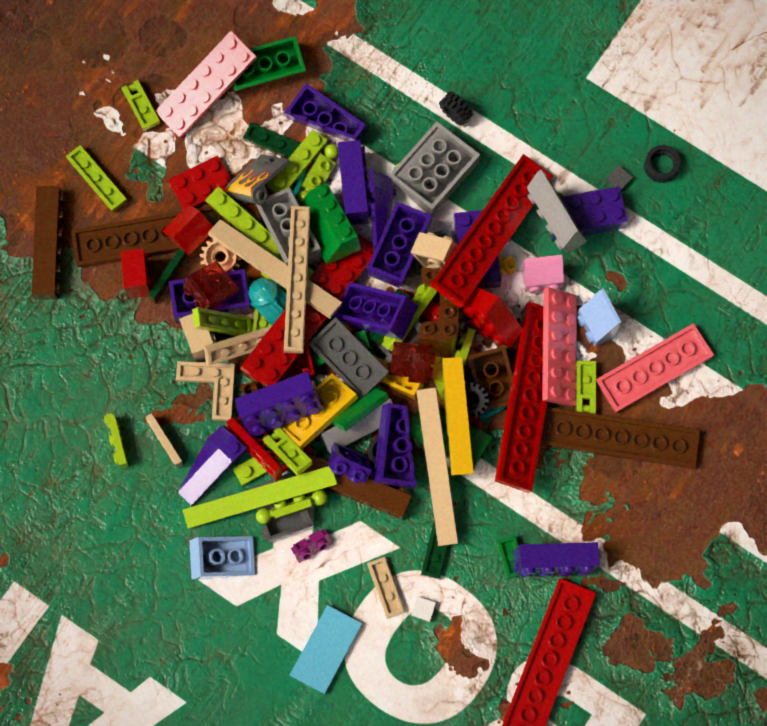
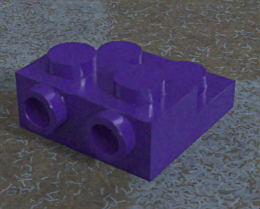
(349, 463)

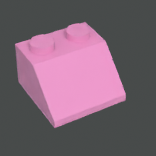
(542, 273)

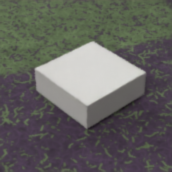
(423, 609)

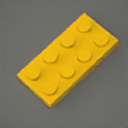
(335, 399)

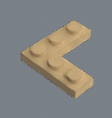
(223, 378)

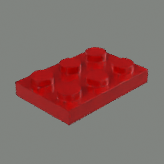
(198, 182)

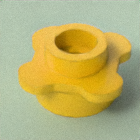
(507, 265)

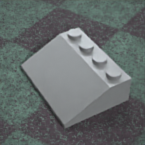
(435, 168)

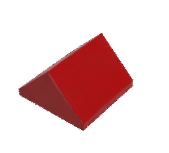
(188, 229)

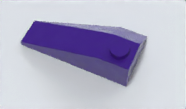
(381, 202)
(215, 459)

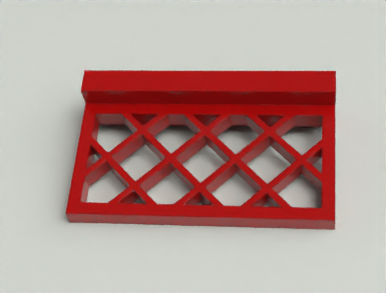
(257, 451)

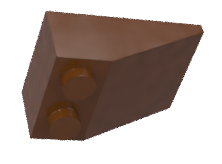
(494, 372)

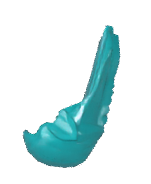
(267, 298)

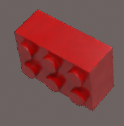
(492, 317)

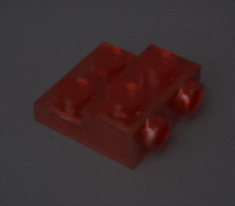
(210, 286)
(412, 361)

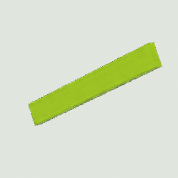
(259, 497)

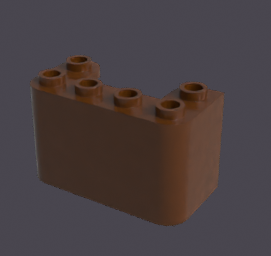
(440, 333)

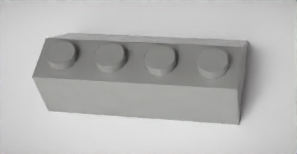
(555, 212)
(277, 217)
(365, 426)

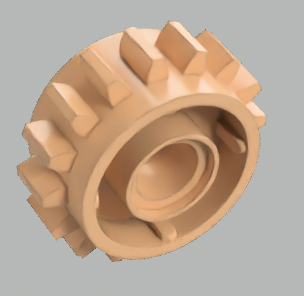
(213, 249)

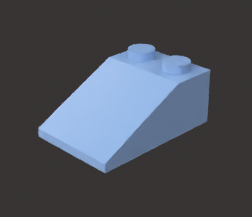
(599, 319)
(222, 557)

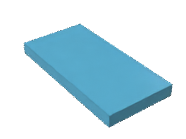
(325, 649)

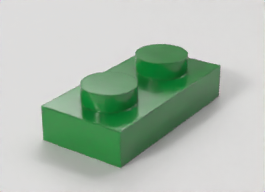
(505, 548)

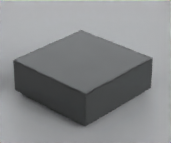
(619, 177)

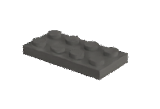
(348, 358)

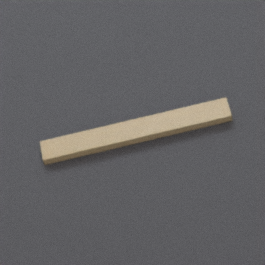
(271, 266)
(297, 279)
(437, 466)

